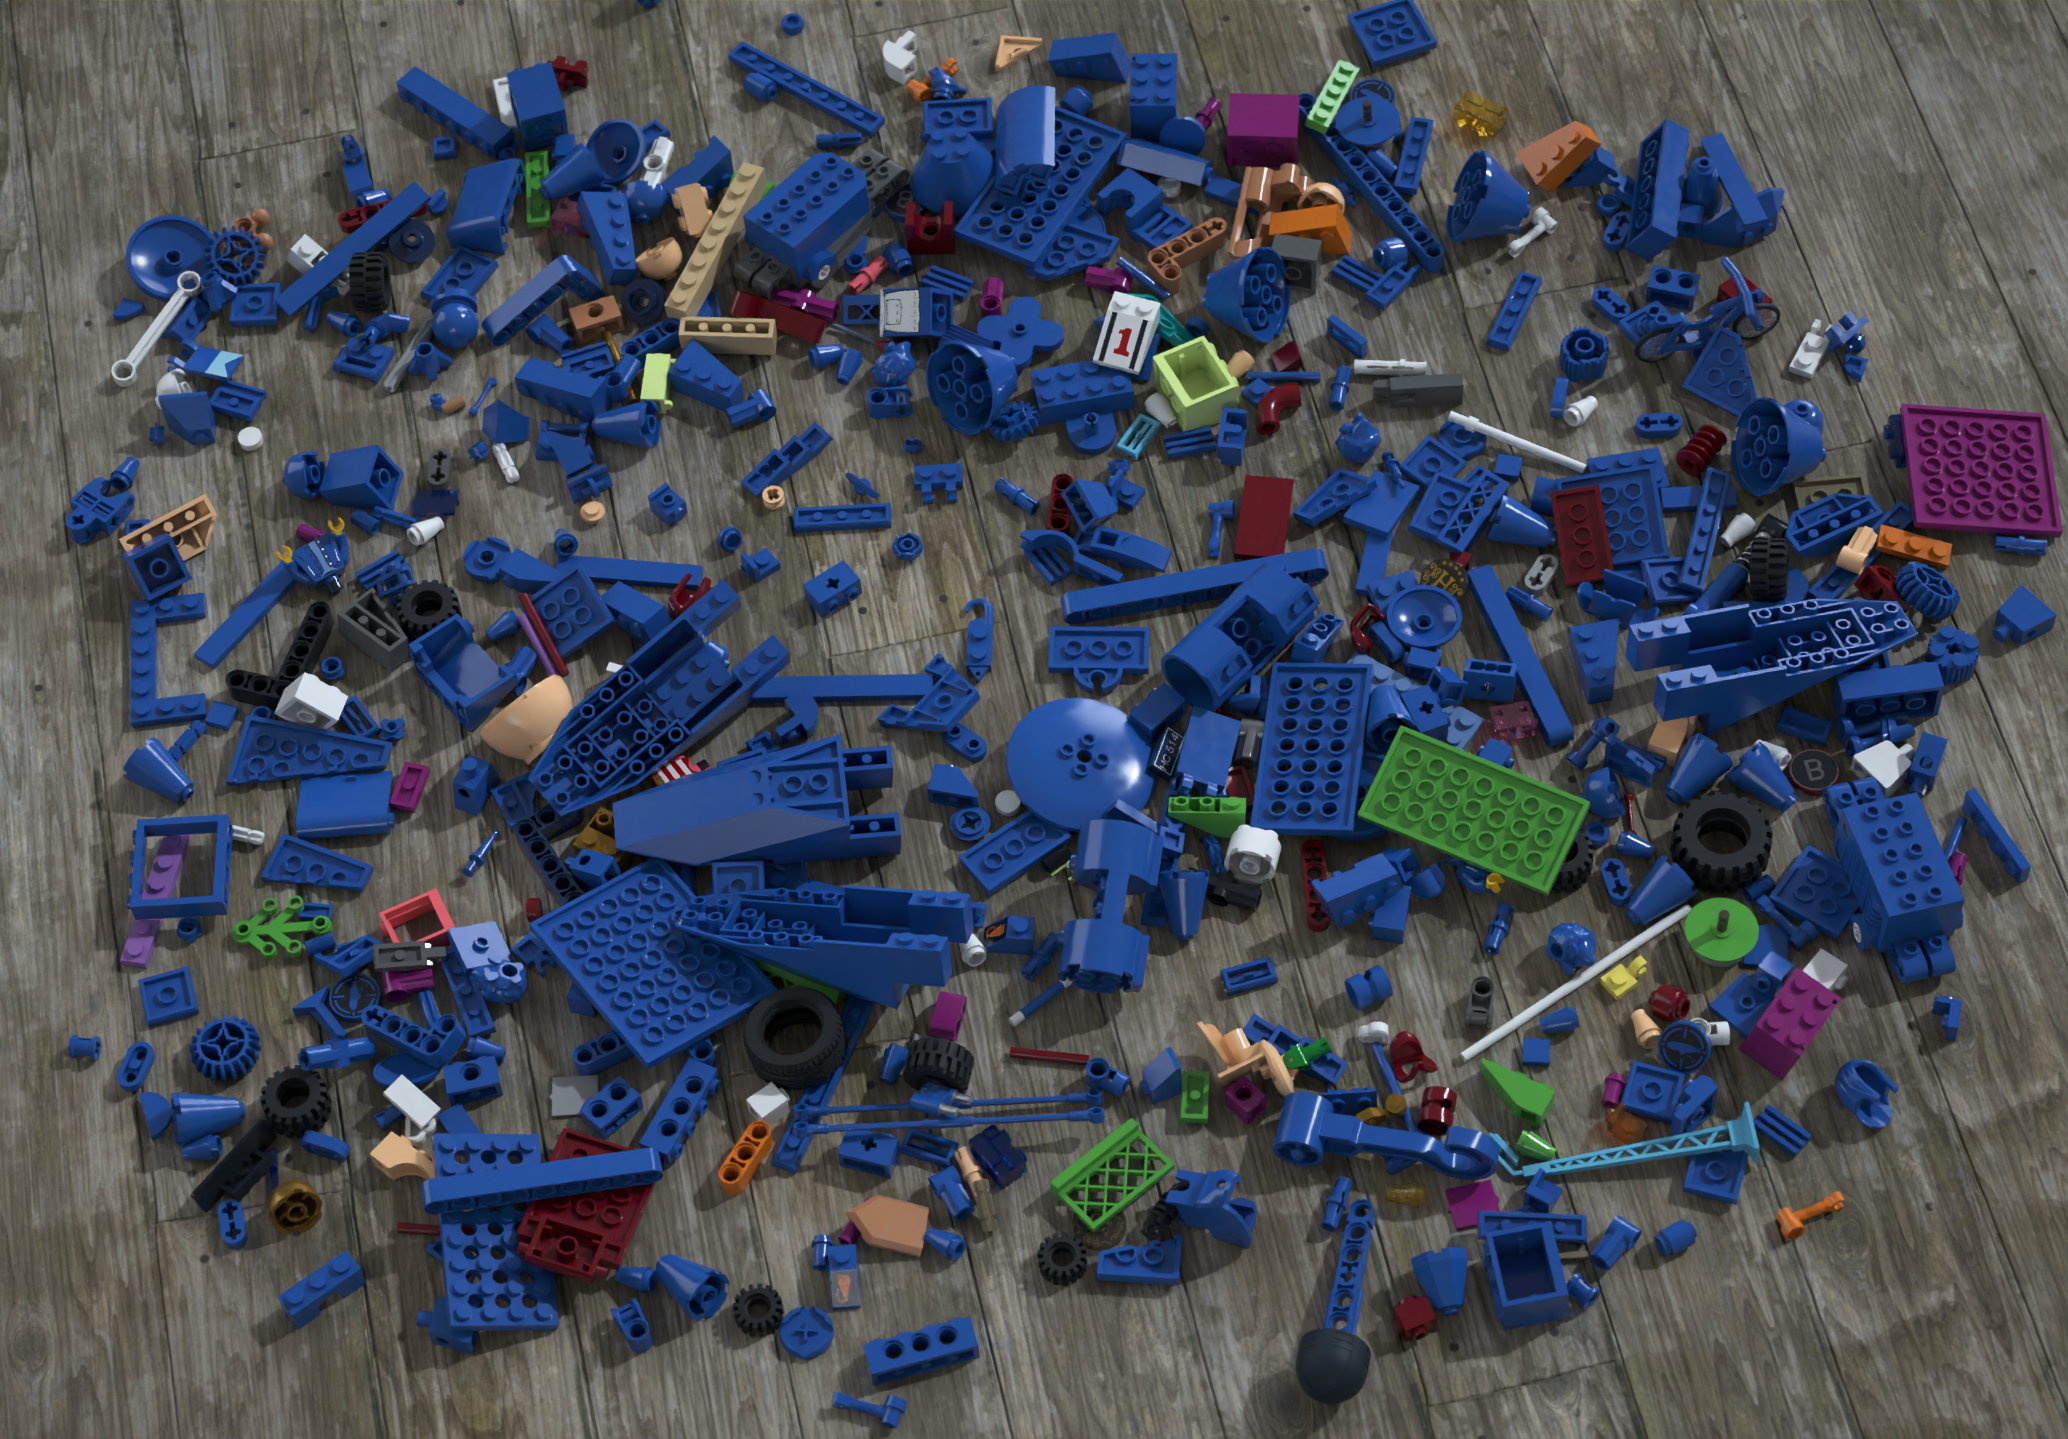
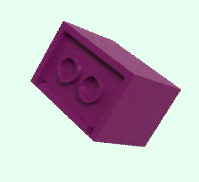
(1263, 129)
(1789, 1023)

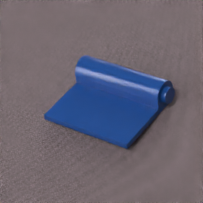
(345, 805)

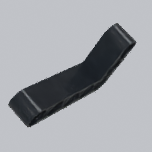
(300, 658)

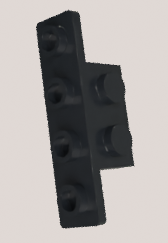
(238, 1169)

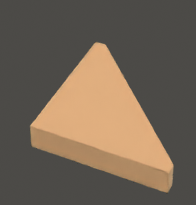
(1013, 49)

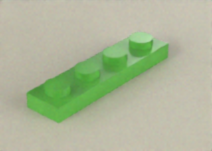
(537, 207)

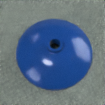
(611, 142)
(1424, 607)

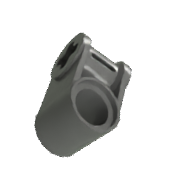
(1480, 1006)

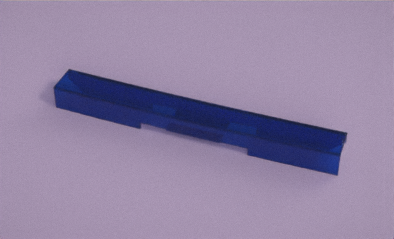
(274, 1174)

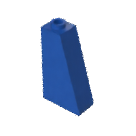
(1165, 161)

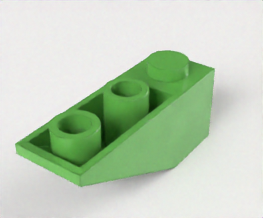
(1210, 814)
(1521, 1095)

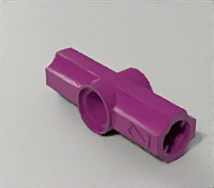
(807, 302)

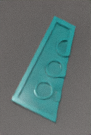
(1168, 325)

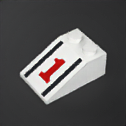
(1127, 332)

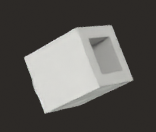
(769, 1104)

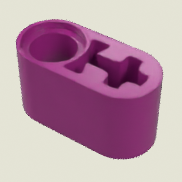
(947, 1016)

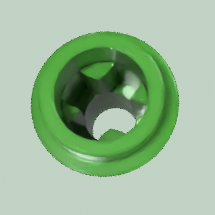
(1534, 1147)

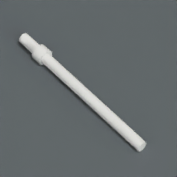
(1472, 424)

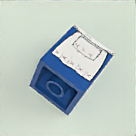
(915, 313)

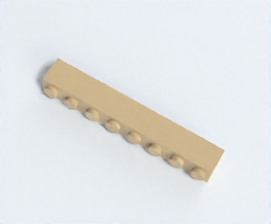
(716, 243)

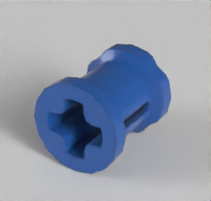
(84, 1047)
(1582, 1291)

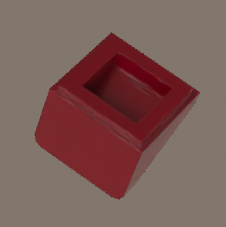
(1287, 358)

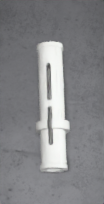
(1361, 367)

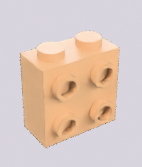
(693, 209)

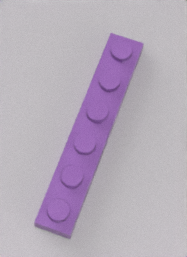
(159, 886)

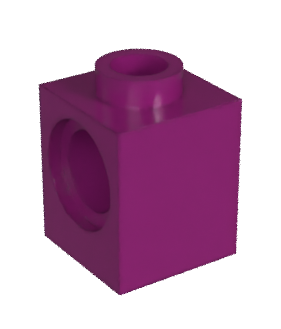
(1247, 1109)

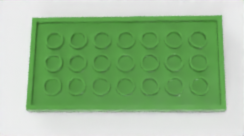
(1474, 810)

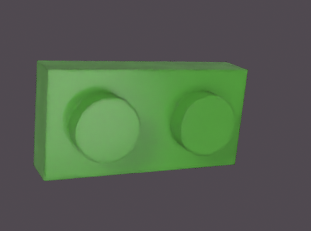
(1195, 1097)

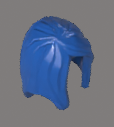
(1865, 1092)

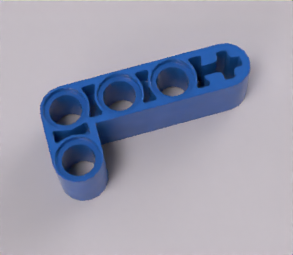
(431, 1047)

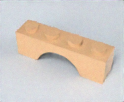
(398, 1158)

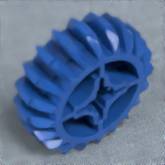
(229, 238)
(1927, 590)
(214, 1040)

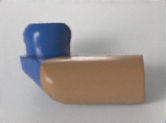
(445, 406)

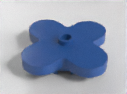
(1022, 331)

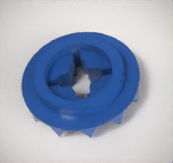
(973, 815)

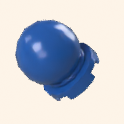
(454, 317)

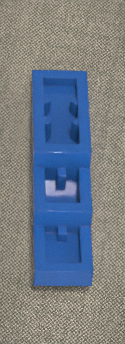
(788, 460)
(1326, 1068)

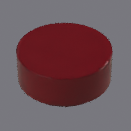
(533, 909)

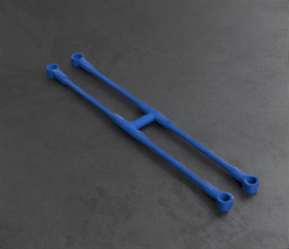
(1092, 1097)

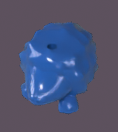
(894, 365)
(1358, 440)
(1571, 946)
(501, 980)

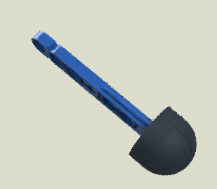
(1336, 1361)

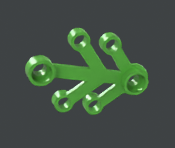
(278, 928)

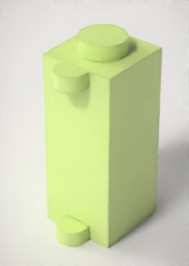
(656, 381)

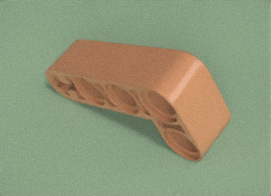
(1168, 259)

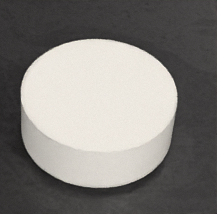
(1170, 187)
(250, 438)
(1007, 803)

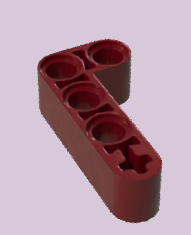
(786, 318)

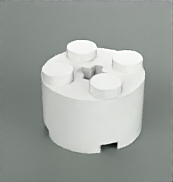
(1253, 854)

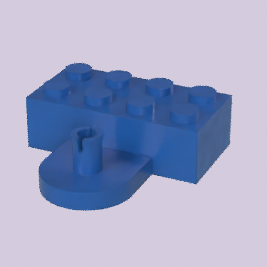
(1083, 399)

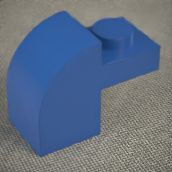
(804, 718)

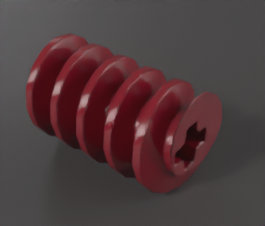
(1701, 449)

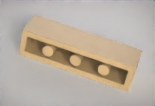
(730, 335)

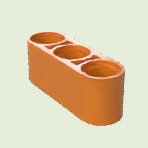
(745, 1169)

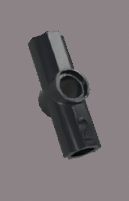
(1225, 890)

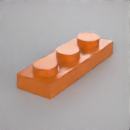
(1913, 546)

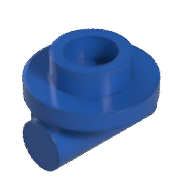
(438, 202)

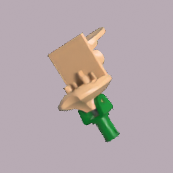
(1245, 1059)

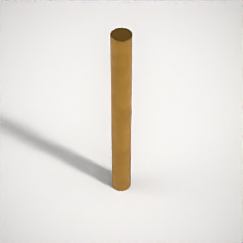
(607, 336)

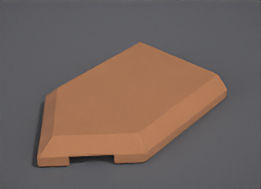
(891, 1224)

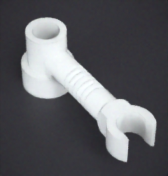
(1542, 223)

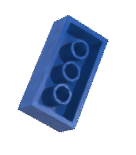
(1876, 691)

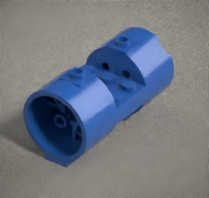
(1239, 636)
(1115, 862)

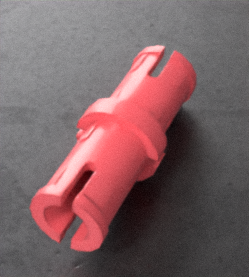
(867, 275)

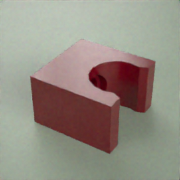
(930, 235)

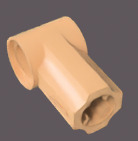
(1856, 553)

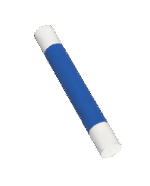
(1039, 1002)

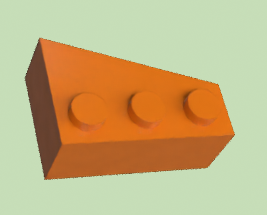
(1558, 154)
(1316, 223)

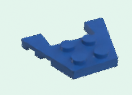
(941, 707)

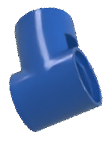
(1119, 1079)

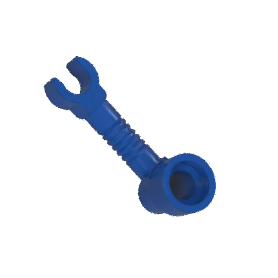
(1219, 511)
(1799, 935)
(889, 1412)

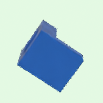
(1541, 1193)

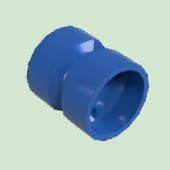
(1366, 988)

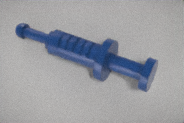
(1392, 467)
(477, 858)

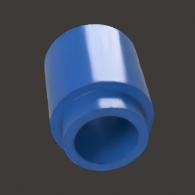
(760, 86)
(898, 259)
(1675, 1237)

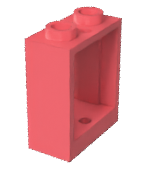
(414, 908)

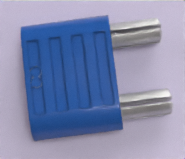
(938, 1100)

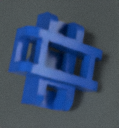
(395, 585)

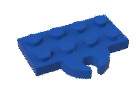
(1099, 653)

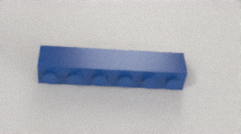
(454, 112)

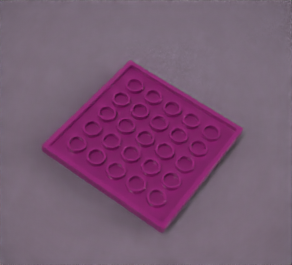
(1980, 470)

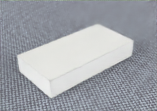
(411, 1102)

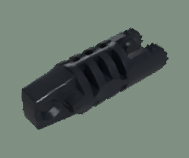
(1162, 1214)

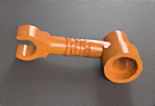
(921, 91)
(1791, 1222)

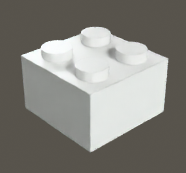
(311, 702)

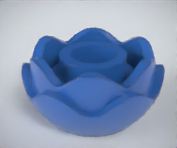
(907, 540)

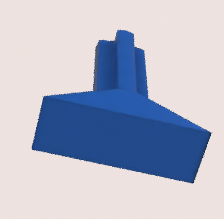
(315, 308)
(316, 1006)

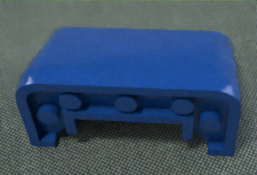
(486, 206)
(460, 671)

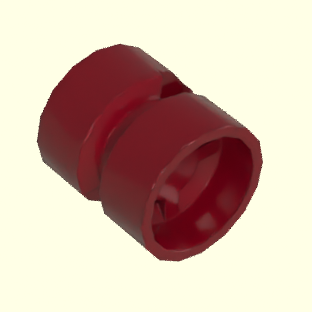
(1437, 1110)

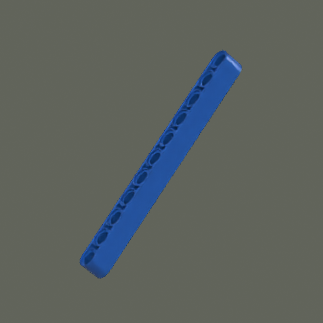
(1376, 191)
(1182, 587)

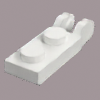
(1810, 352)

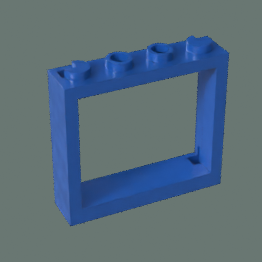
(181, 906)

